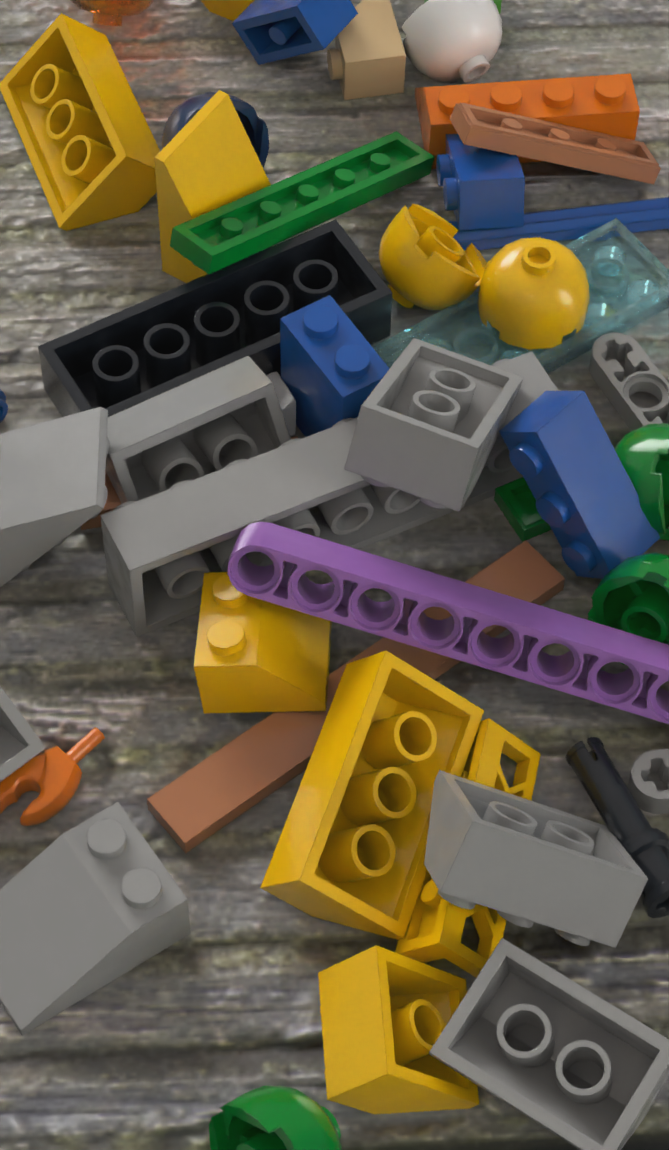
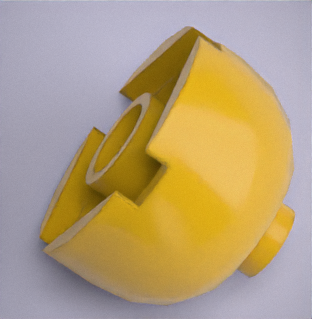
(426, 262)
(534, 293)

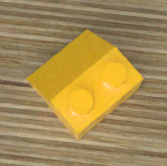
(258, 653)
(378, 1033)

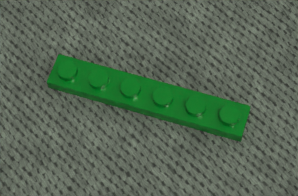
(300, 202)

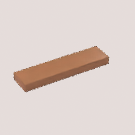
(554, 143)

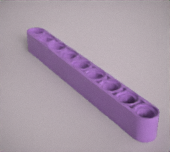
(461, 634)

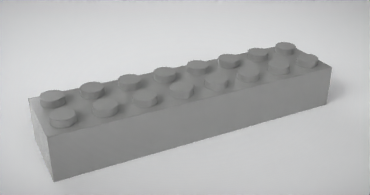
(169, 540)

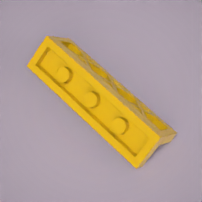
(437, 924)

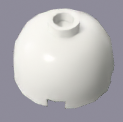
(453, 38)

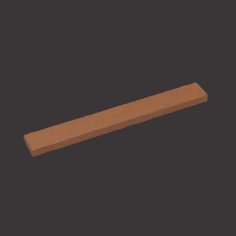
(284, 741)

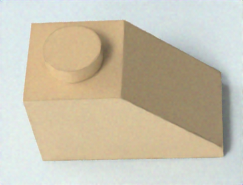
(369, 53)

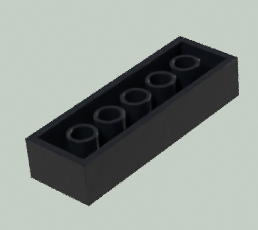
(213, 323)

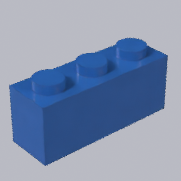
(578, 482)

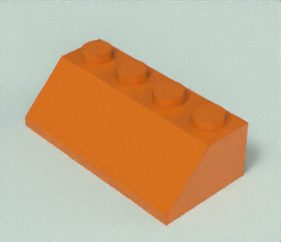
(588, 102)

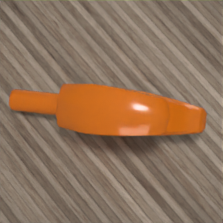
(52, 776)

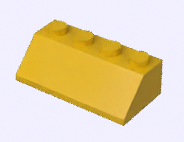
(81, 126)
(366, 797)

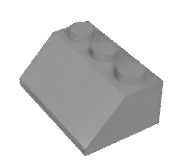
(194, 430)
(529, 862)
(555, 1051)

